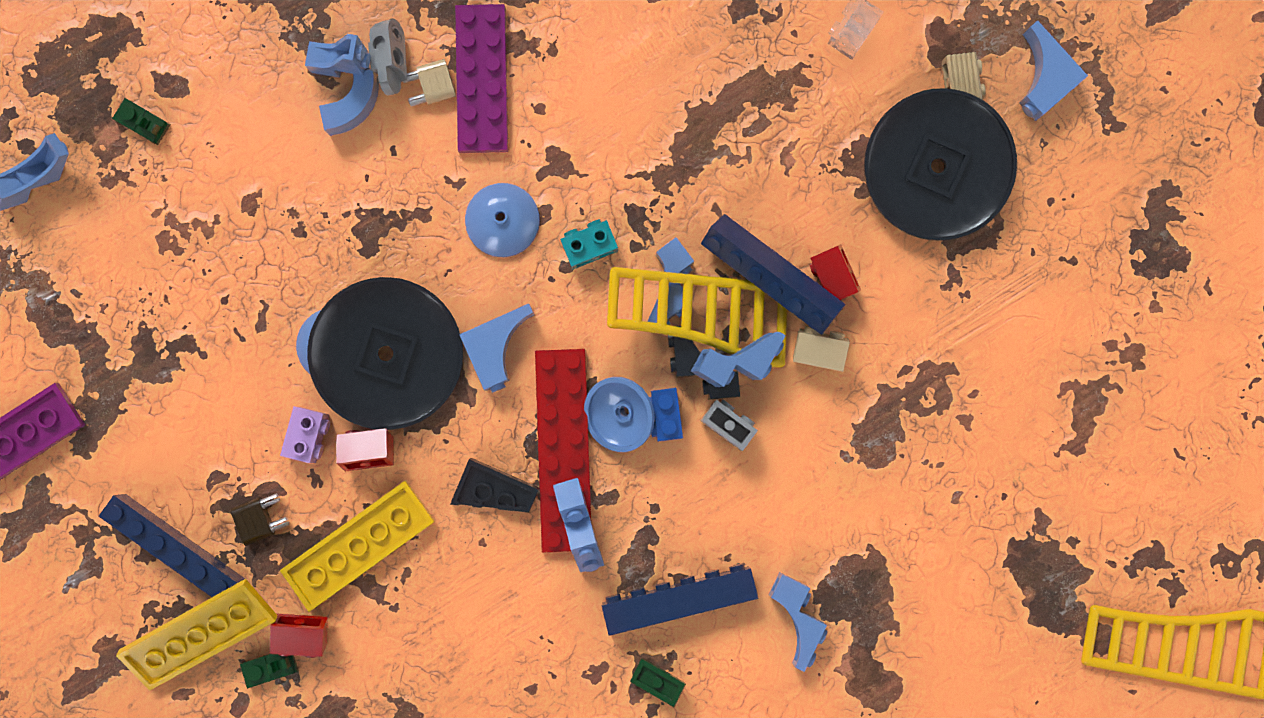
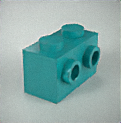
(589, 244)

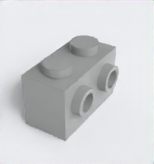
(729, 425)

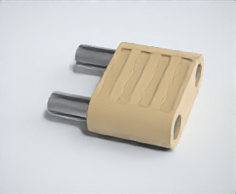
(434, 81)

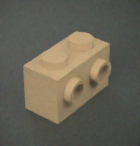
(821, 350)

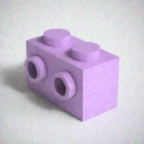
(305, 435)

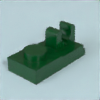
(141, 121)
(267, 669)
(658, 682)

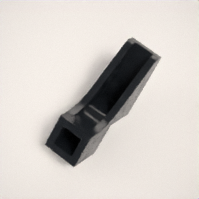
(683, 361)

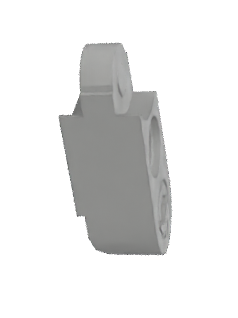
(388, 55)

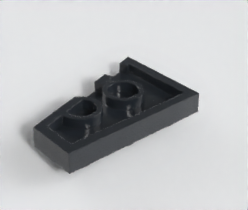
(493, 488)

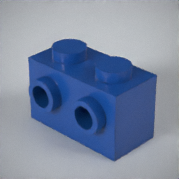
(667, 415)

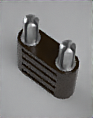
(254, 520)

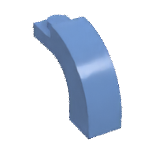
(354, 107)

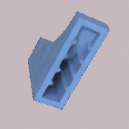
(1054, 72)
(488, 346)

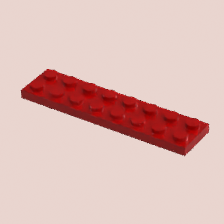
(561, 436)

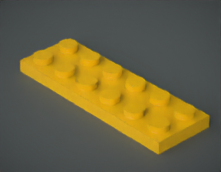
(357, 546)
(197, 635)

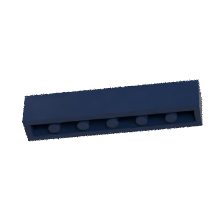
(772, 274)
(169, 545)
(679, 600)

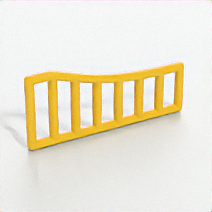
(685, 331)
(1169, 622)

